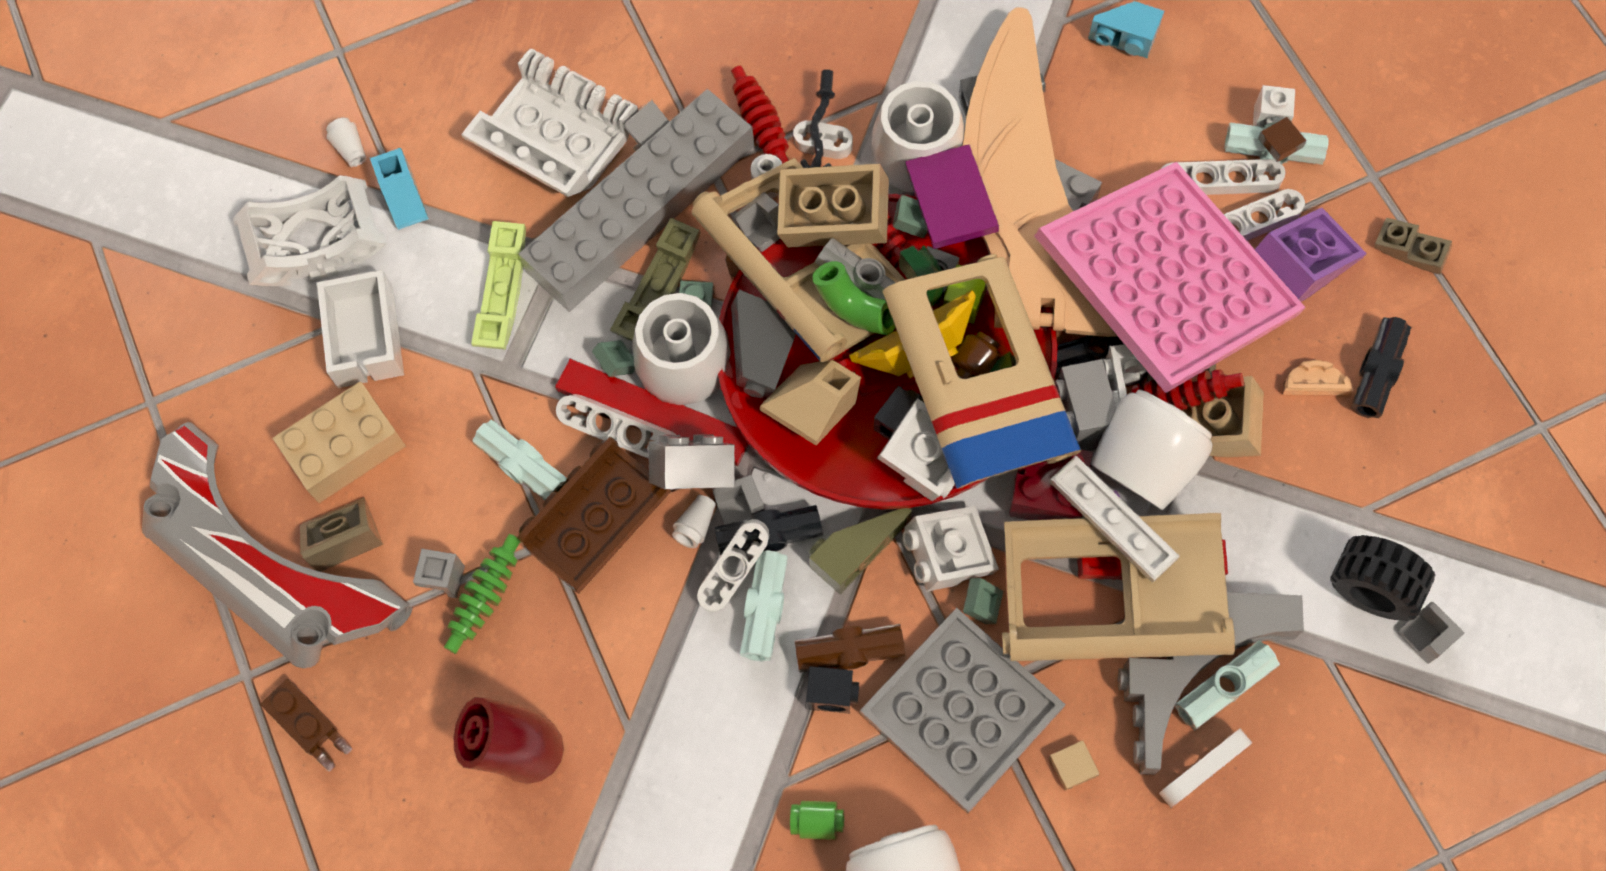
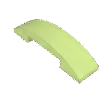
(502, 286)

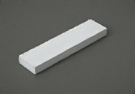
(1114, 519)

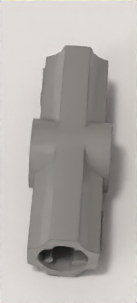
(857, 268)

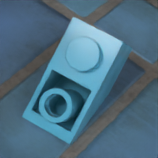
(1128, 28)
(399, 188)

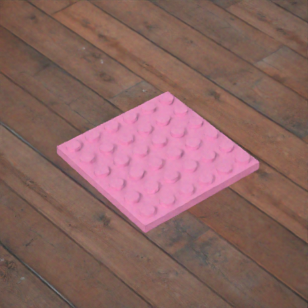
(1169, 275)

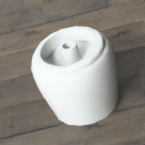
(913, 124)
(680, 349)
(1152, 448)
(908, 851)

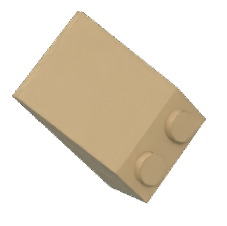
(1233, 420)

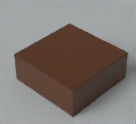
(1282, 139)

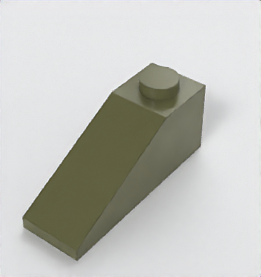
(852, 549)

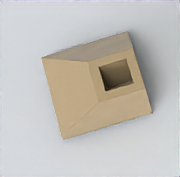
(813, 399)

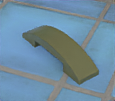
(662, 276)

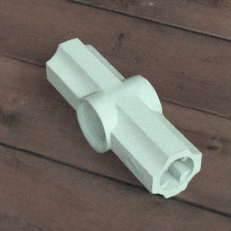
(1244, 140)
(518, 459)
(764, 606)
(1210, 697)

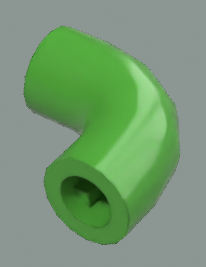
(850, 302)

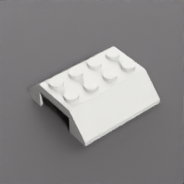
(554, 128)

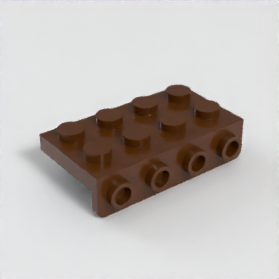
(591, 515)

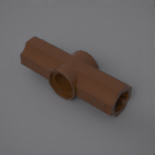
(850, 647)

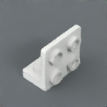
(1122, 370)

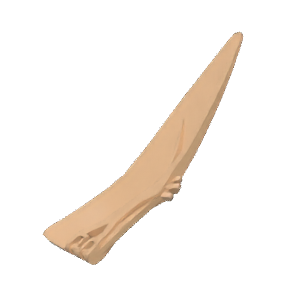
(1020, 174)

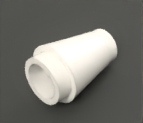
(346, 141)
(694, 522)

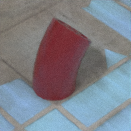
(507, 740)

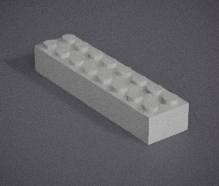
(637, 200)

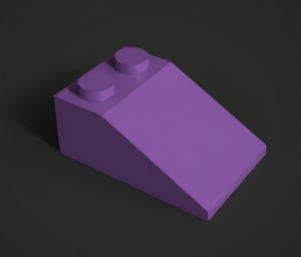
(1309, 252)

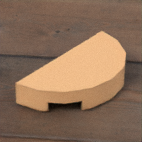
(1317, 378)

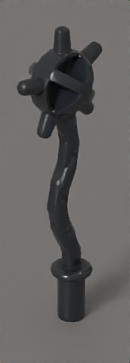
(825, 94)

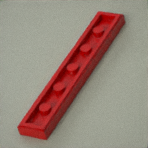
(638, 402)

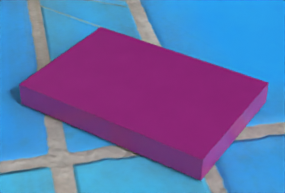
(952, 196)

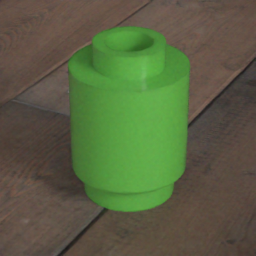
(816, 820)

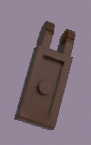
(304, 722)

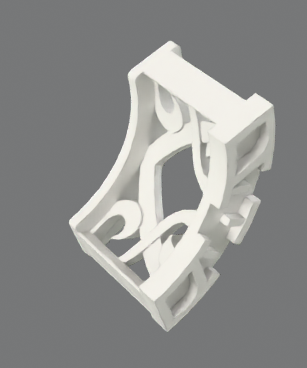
(284, 218)

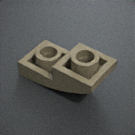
(1406, 244)

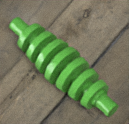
(482, 593)

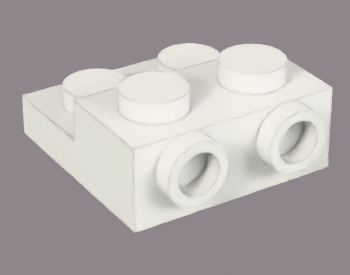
(918, 454)
(949, 548)

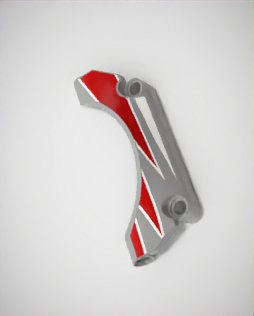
(278, 599)

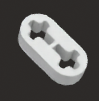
(829, 135)

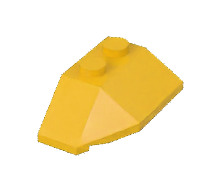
(888, 352)

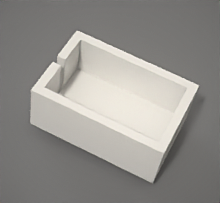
(360, 328)

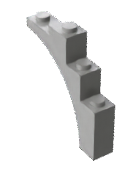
(1161, 681)

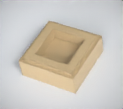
(1074, 765)

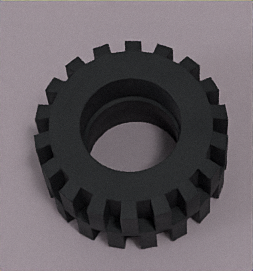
(1383, 577)

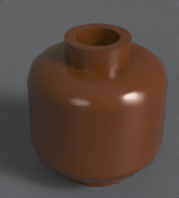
(976, 355)

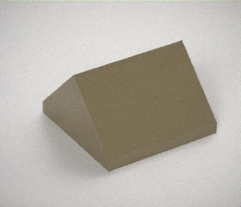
(339, 535)

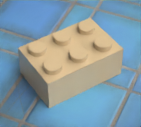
(833, 203)
(339, 442)

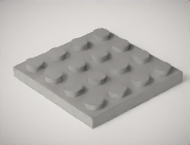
(962, 710)

